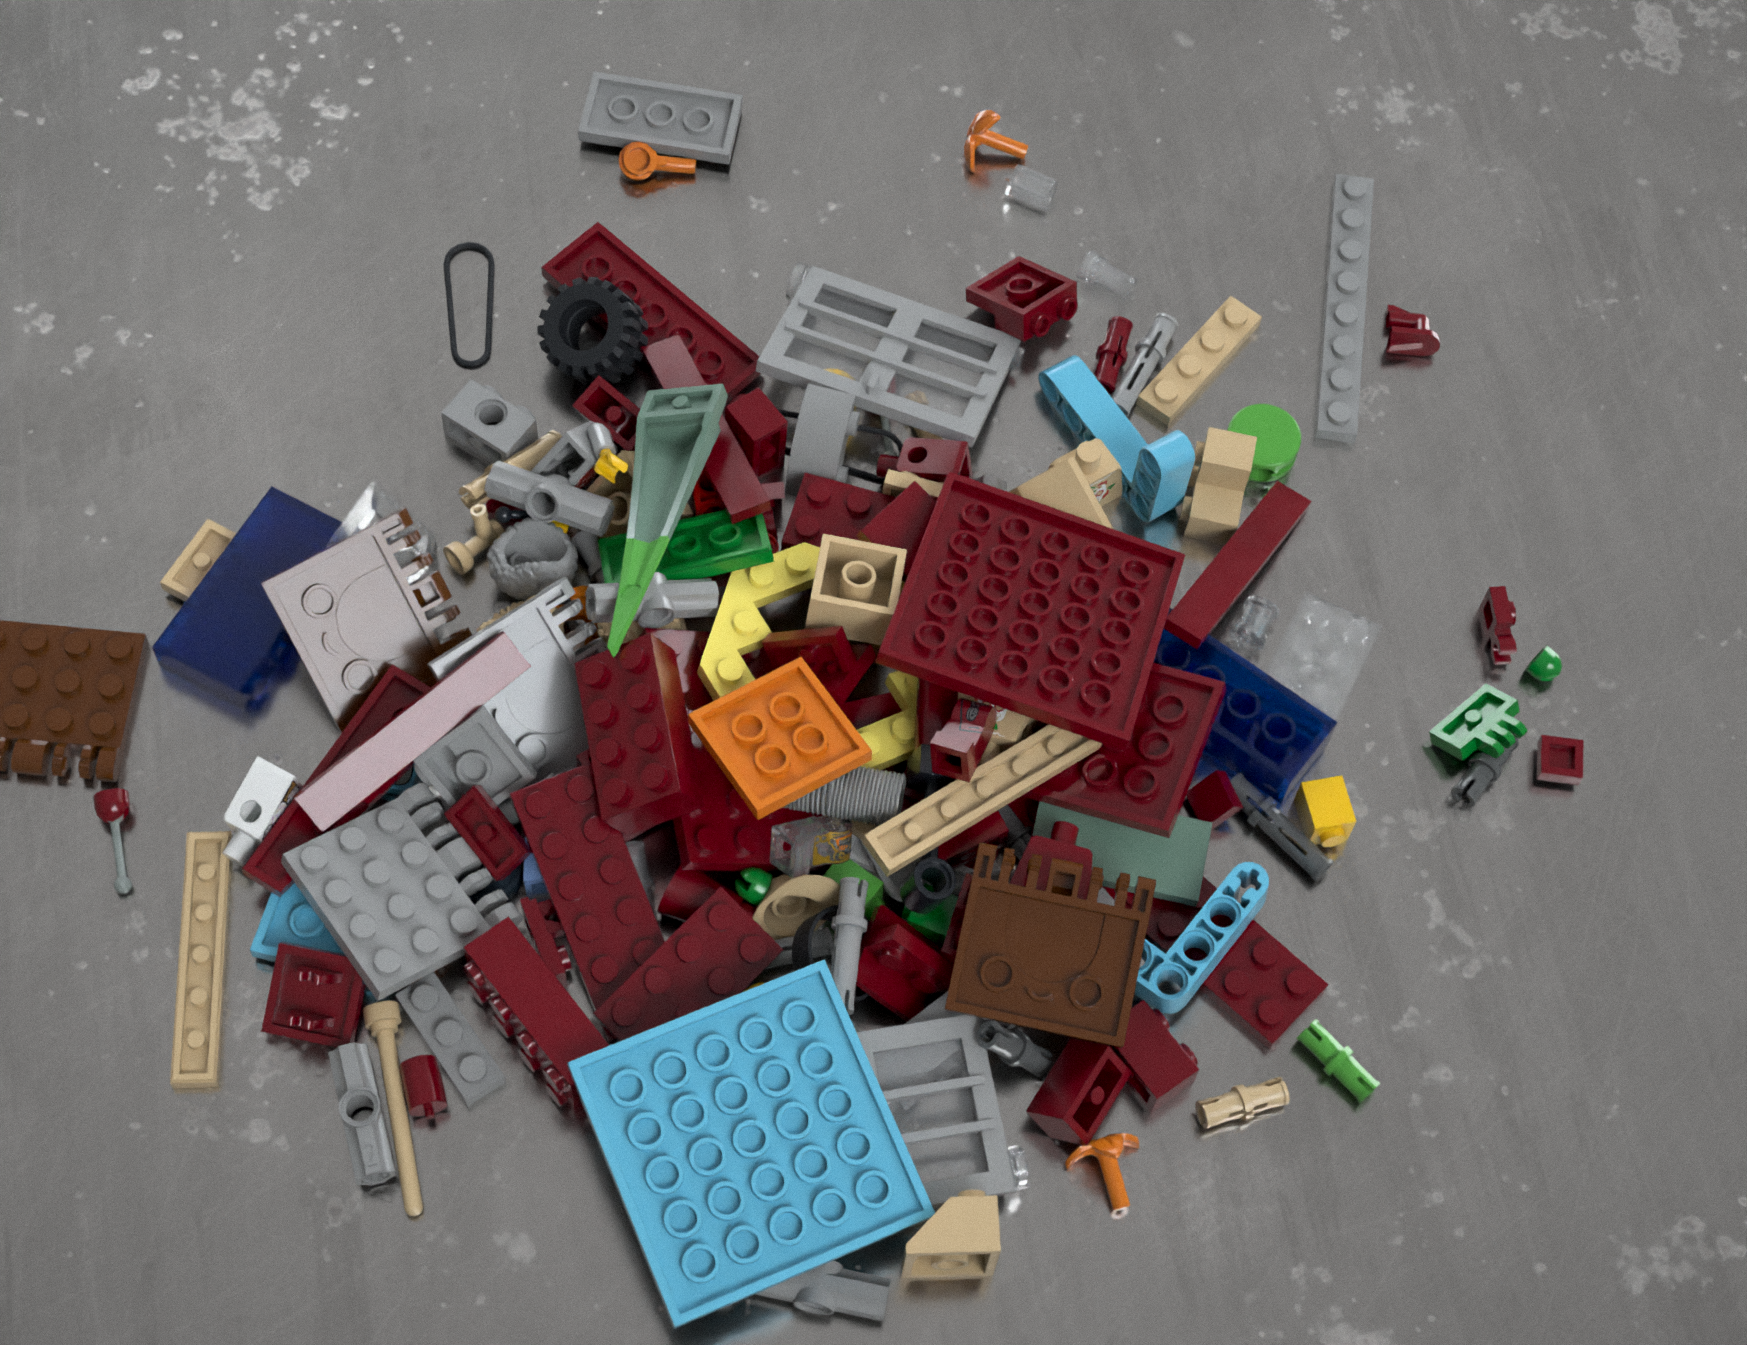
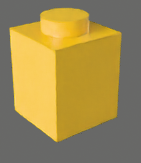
(1325, 811)

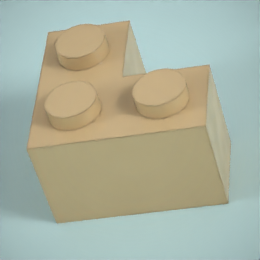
(1218, 485)

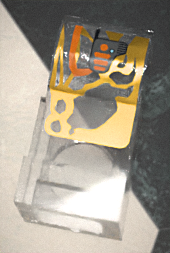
(812, 842)

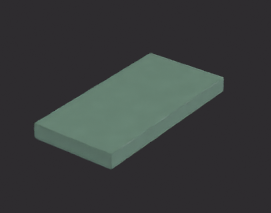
(1173, 862)

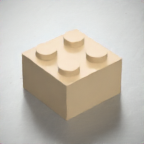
(856, 587)

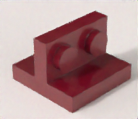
(826, 653)

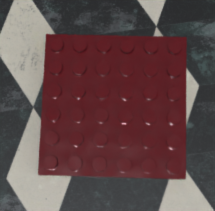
(1033, 610)

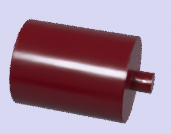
(423, 1086)

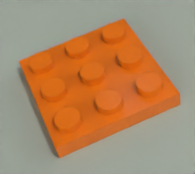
(779, 737)

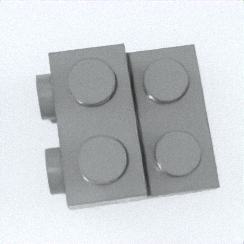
(474, 755)

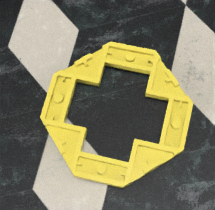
(742, 630)

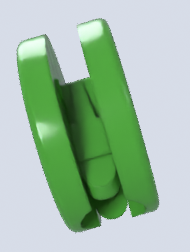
(1276, 440)

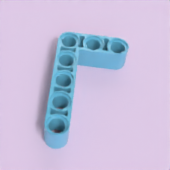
(1152, 473)

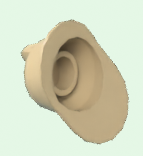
(794, 901)

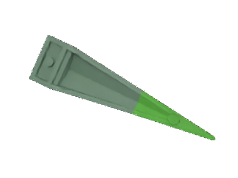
(671, 449)

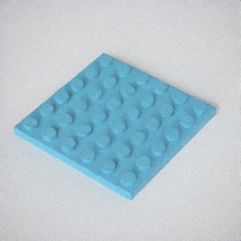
(749, 1142)

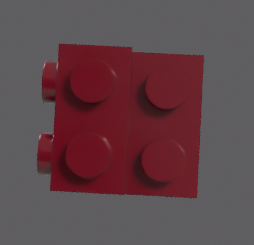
(1024, 298)

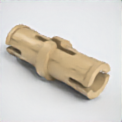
(1242, 1102)

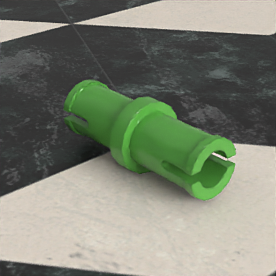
(1338, 1060)

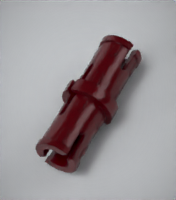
(1112, 353)

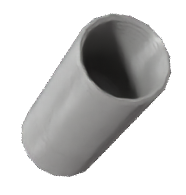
(857, 796)

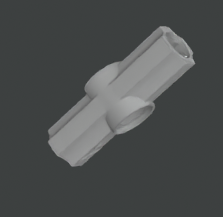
(571, 506)
(661, 602)
(366, 1139)
(835, 1289)

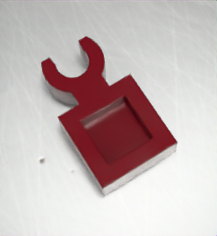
(1498, 617)

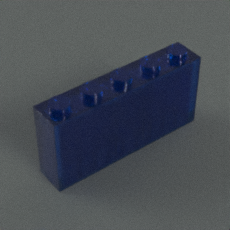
(227, 628)

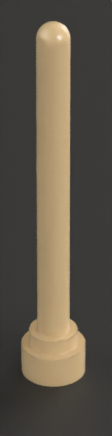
(383, 1022)

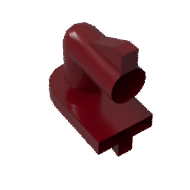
(1410, 333)

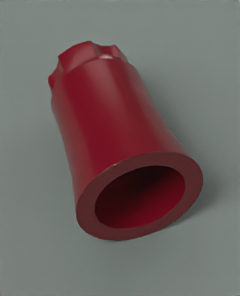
(689, 891)

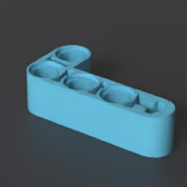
(1204, 935)

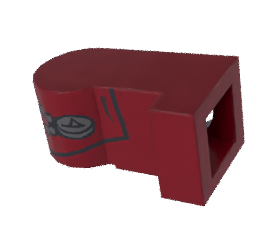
(965, 737)

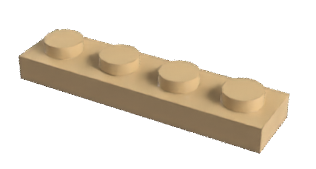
(1198, 360)

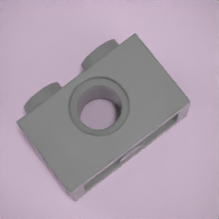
(476, 406)

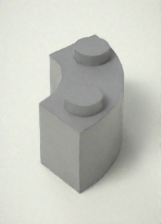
(821, 436)

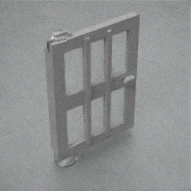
(889, 354)
(946, 1106)

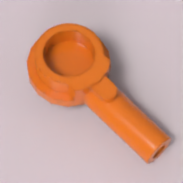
(639, 161)

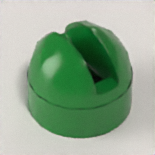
(1545, 665)
(755, 885)

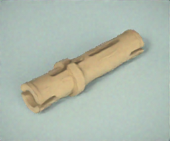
(525, 459)

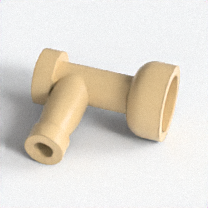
(461, 555)

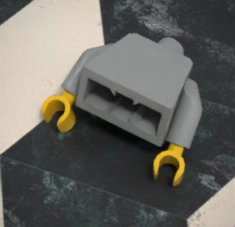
(582, 456)

